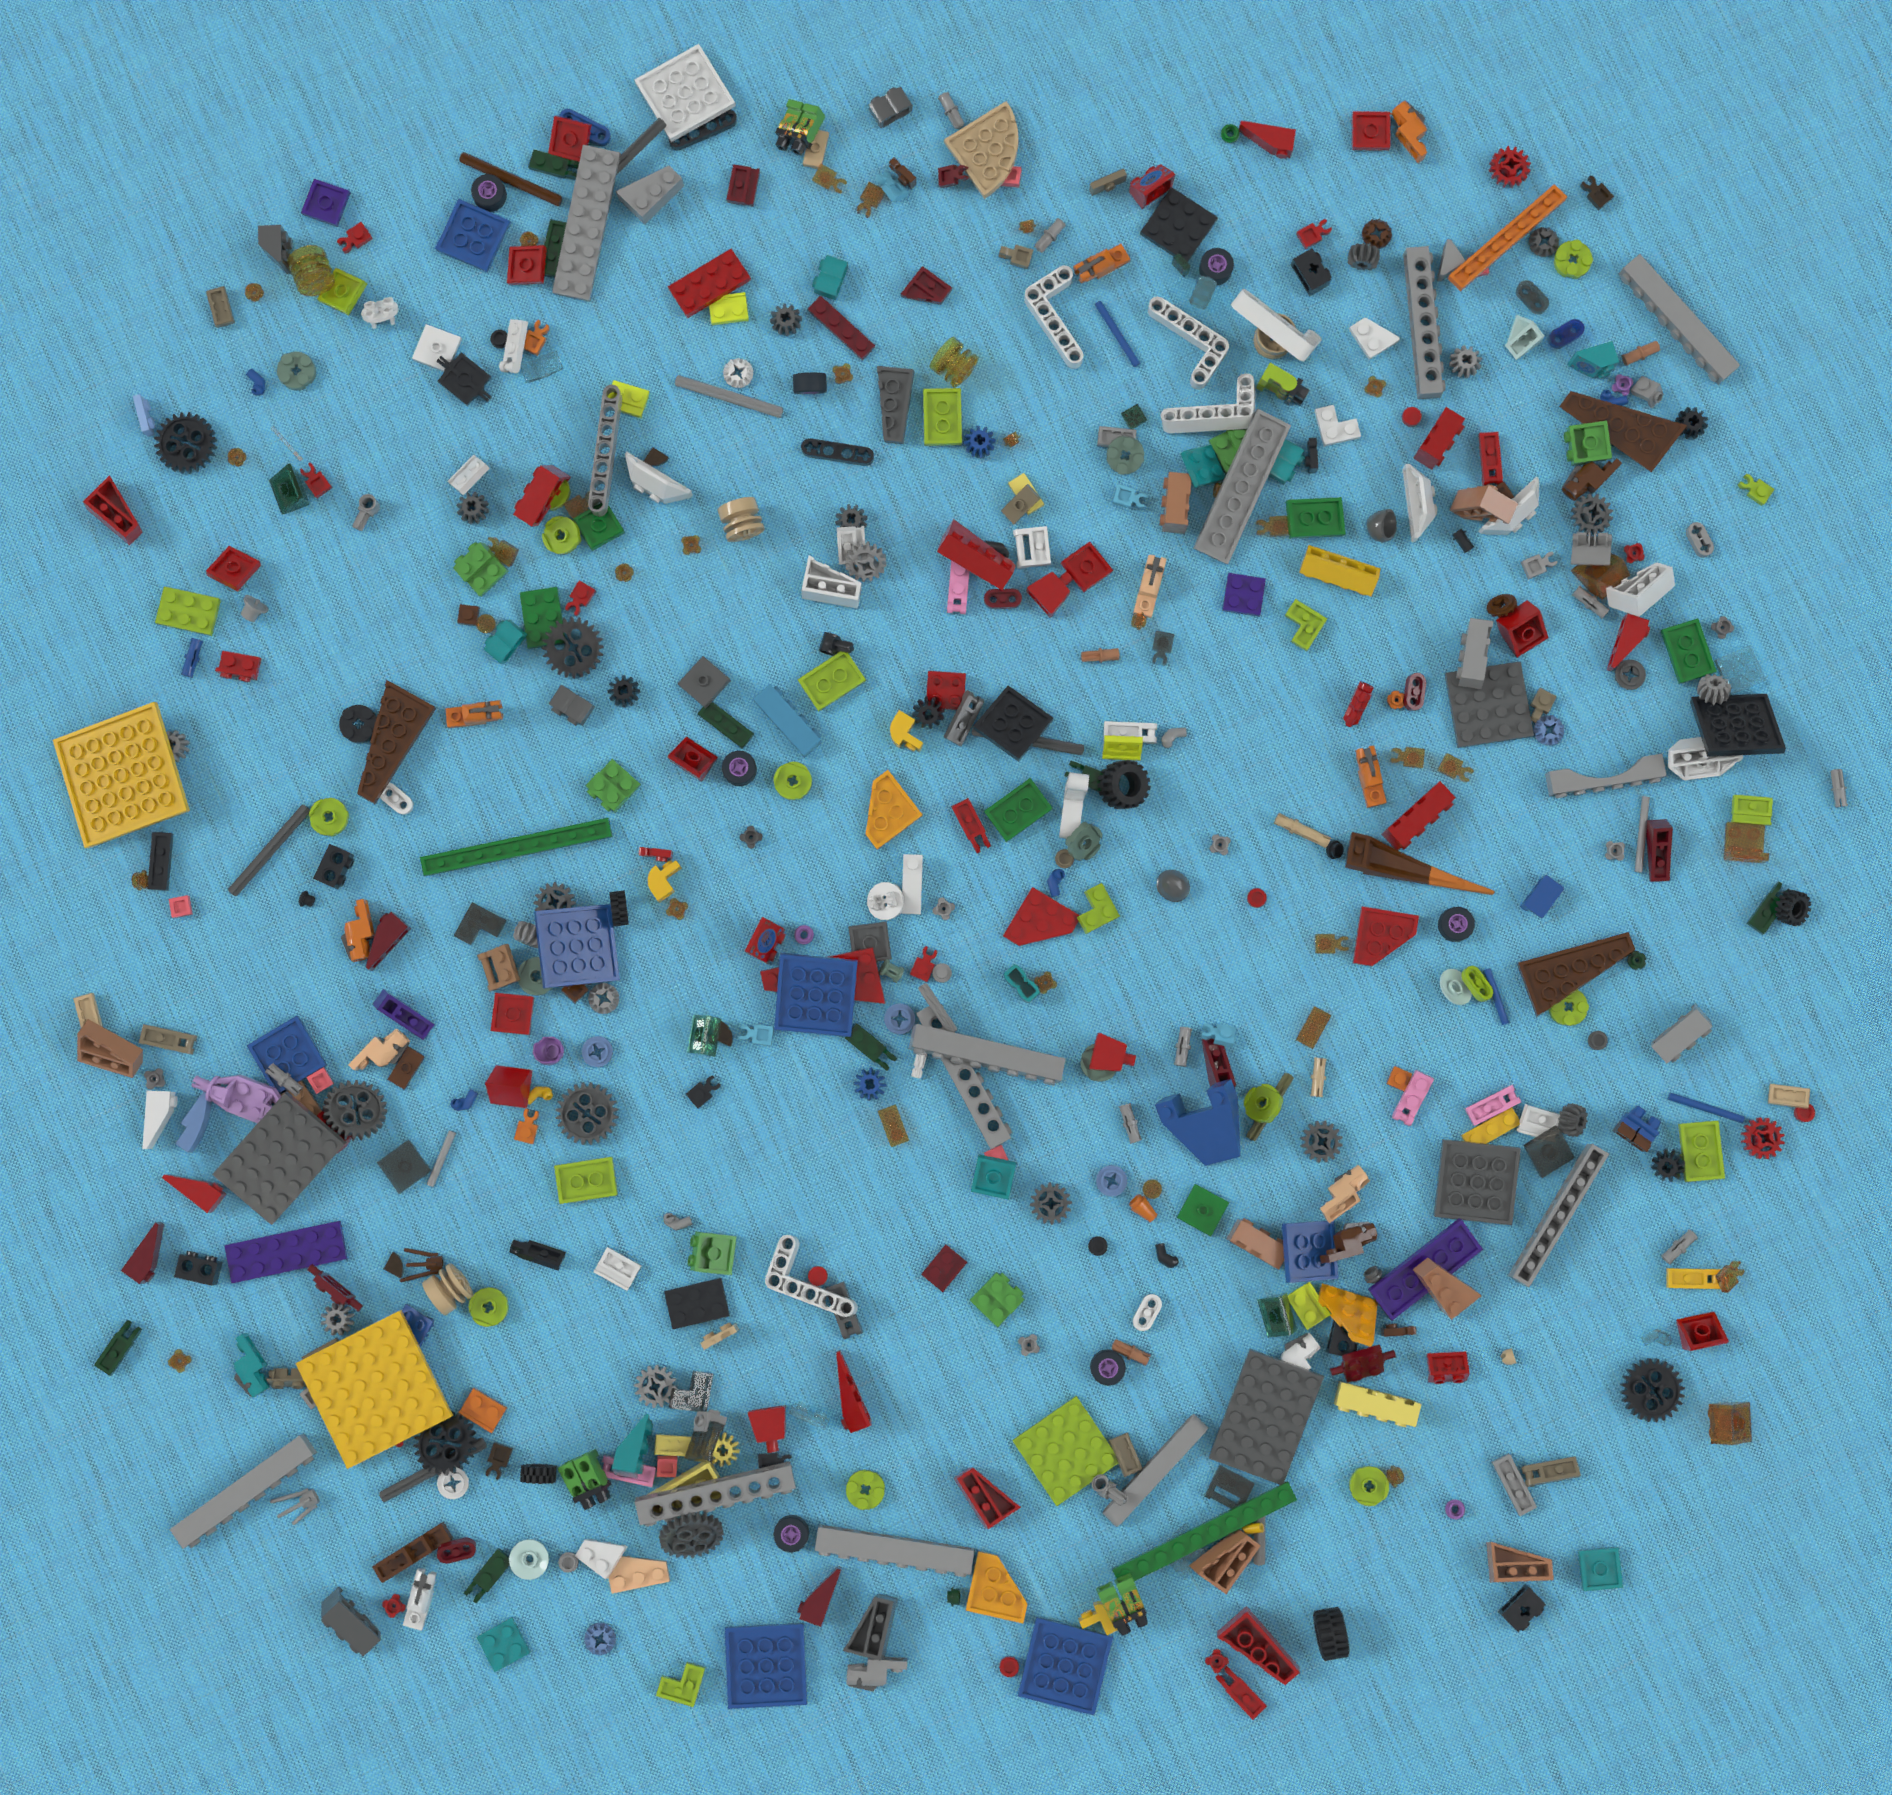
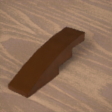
(412, 1552)

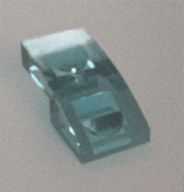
(541, 367)

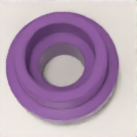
(799, 930)
(1461, 1509)

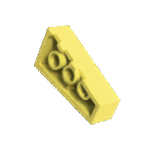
(1377, 1403)
(698, 1473)

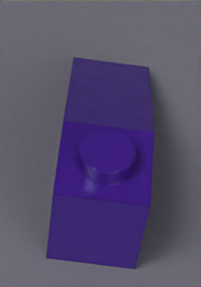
(403, 1014)

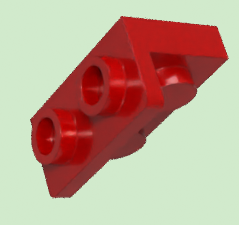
(238, 665)
(1447, 1367)

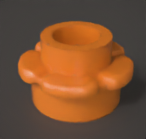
(1391, 700)

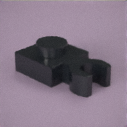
(1311, 459)
(701, 1093)
(770, 1459)

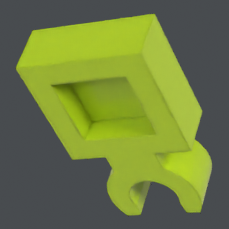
(1758, 490)

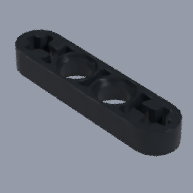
(705, 133)
(837, 454)

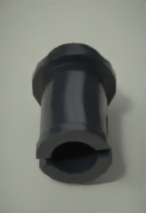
(1463, 540)

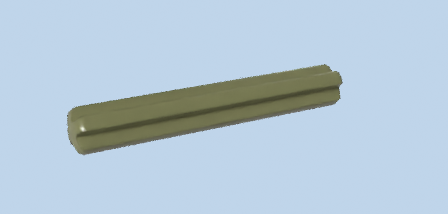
(1282, 1086)

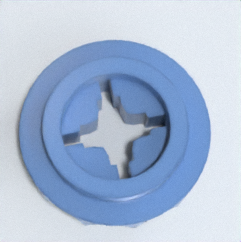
(1540, 730)
(906, 1012)
(594, 1060)
(1120, 1178)
(609, 1637)

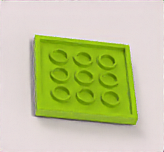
(1066, 1450)

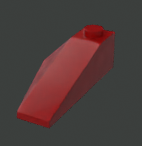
(853, 1408)

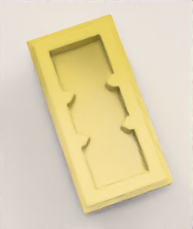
(1018, 484)
(671, 1445)

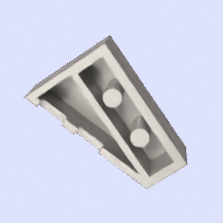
(651, 193)
(1474, 653)
(1682, 1034)

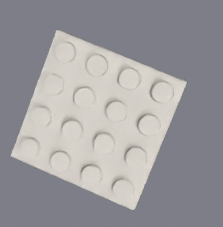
(685, 92)

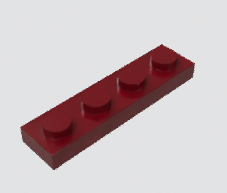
(841, 328)

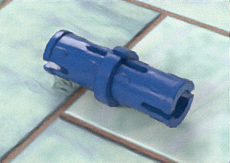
(192, 657)

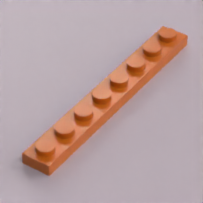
(1507, 237)

